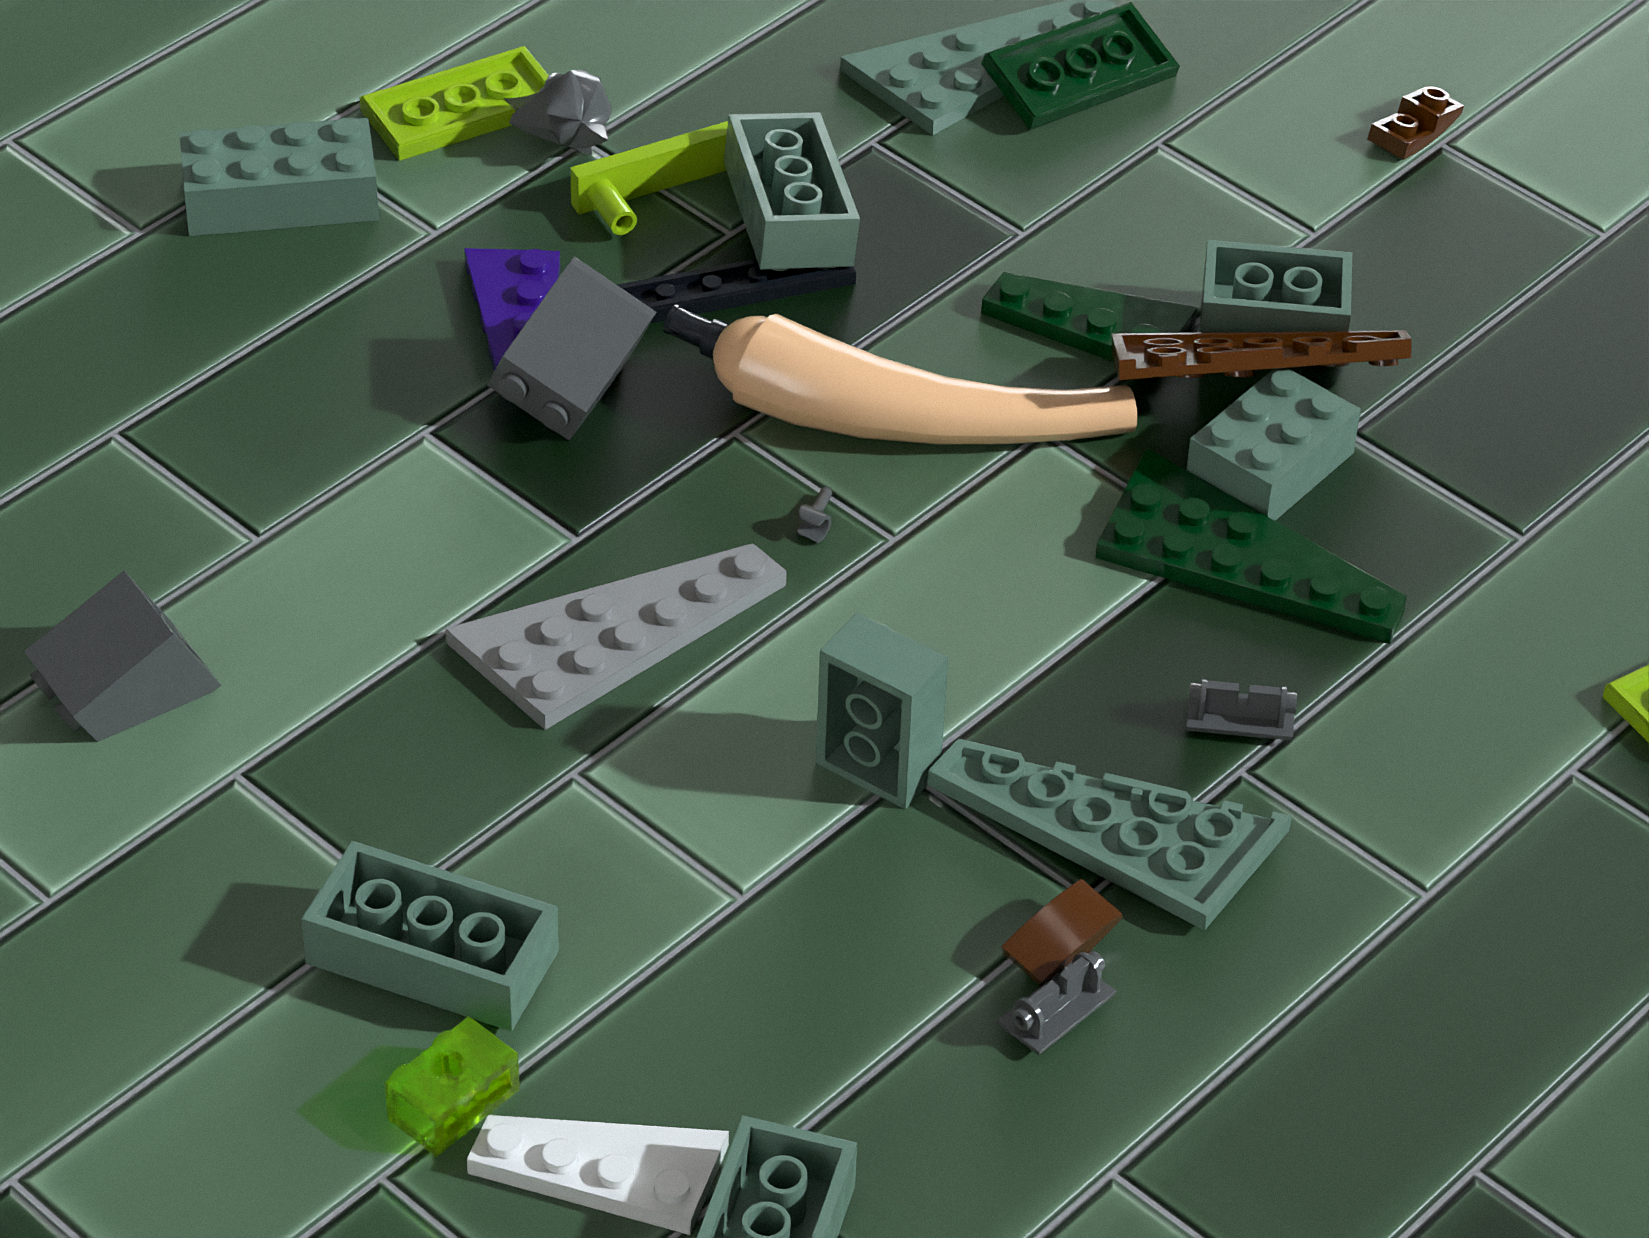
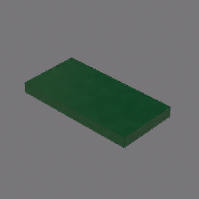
(1080, 65)

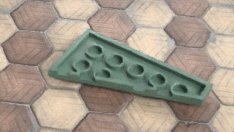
(941, 74)
(1124, 829)

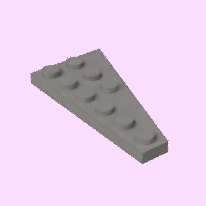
(588, 642)

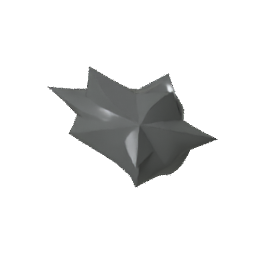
(566, 111)

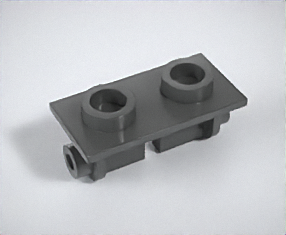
(1222, 710)
(1059, 1003)

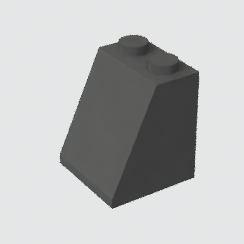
(571, 348)
(117, 662)

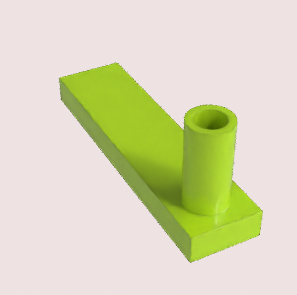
(644, 170)

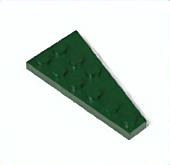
(1211, 541)

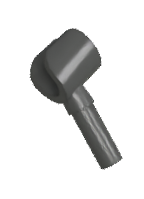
(815, 521)

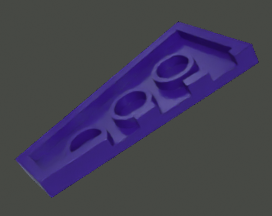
(509, 290)

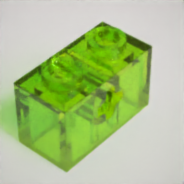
(452, 1085)

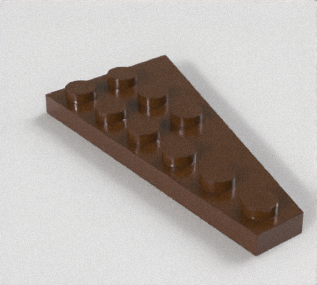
(1244, 352)

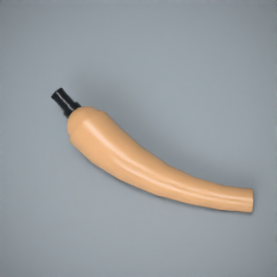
(853, 393)

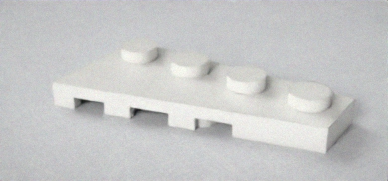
(611, 1167)

